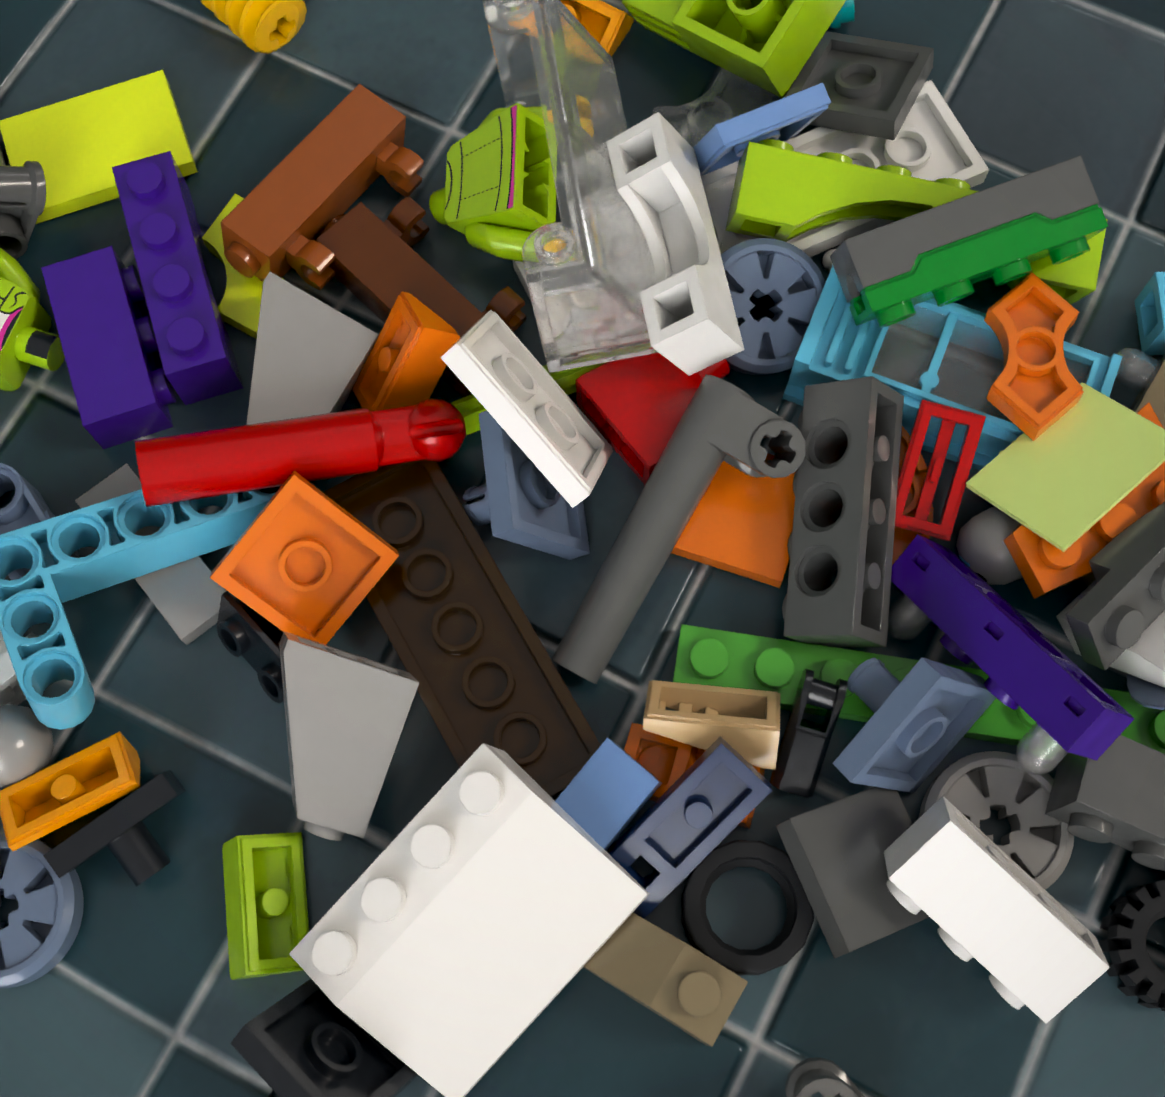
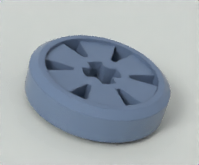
(795, 287)
(45, 917)

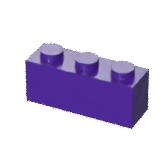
(109, 347)

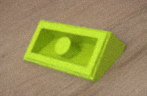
(264, 903)

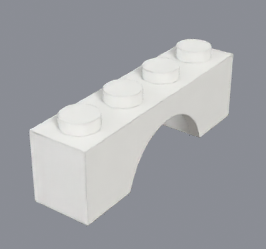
(691, 304)

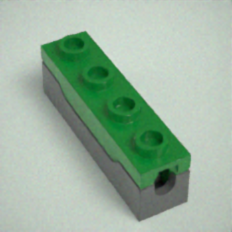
(969, 241)

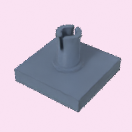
(522, 500)
(911, 722)

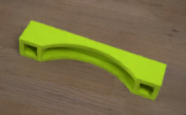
(791, 192)

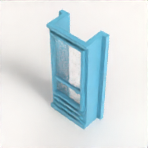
(932, 356)

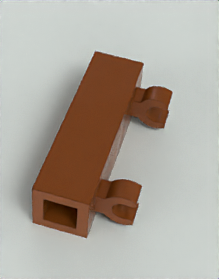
(316, 182)

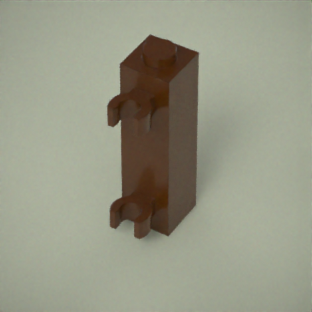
(379, 263)

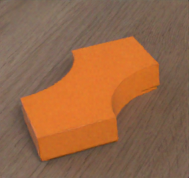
(1035, 377)

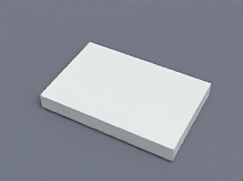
(530, 406)

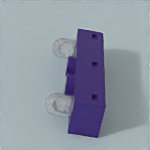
(1020, 661)

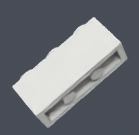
(993, 912)

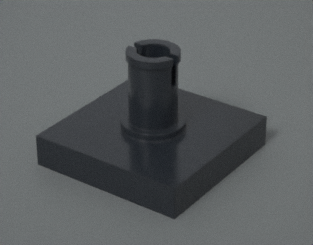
(318, 1051)

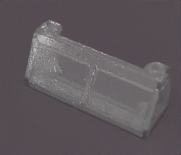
(596, 260)

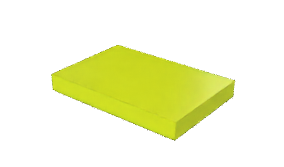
(92, 133)

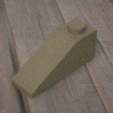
(668, 978)

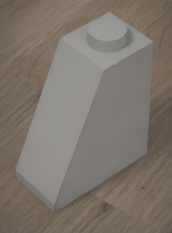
(303, 355)
(340, 732)

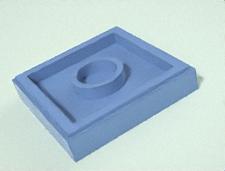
(775, 121)

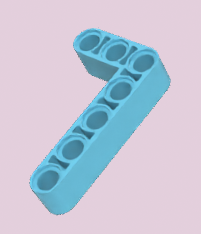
(118, 558)

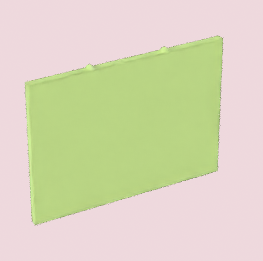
(1073, 468)

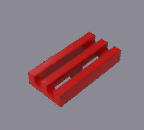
(949, 417)

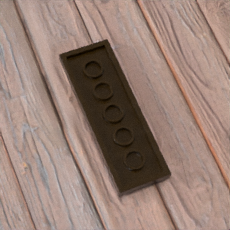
(464, 628)

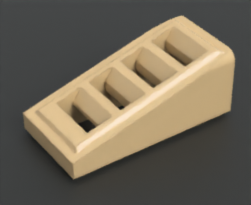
(705, 712)

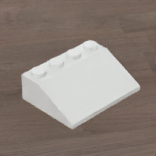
(469, 923)

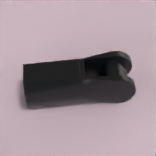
(804, 741)

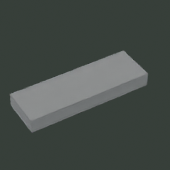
(181, 591)

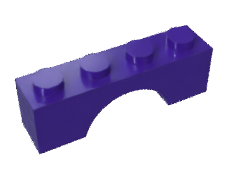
(174, 280)

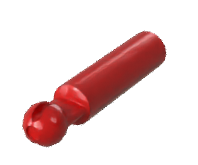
(313, 446)

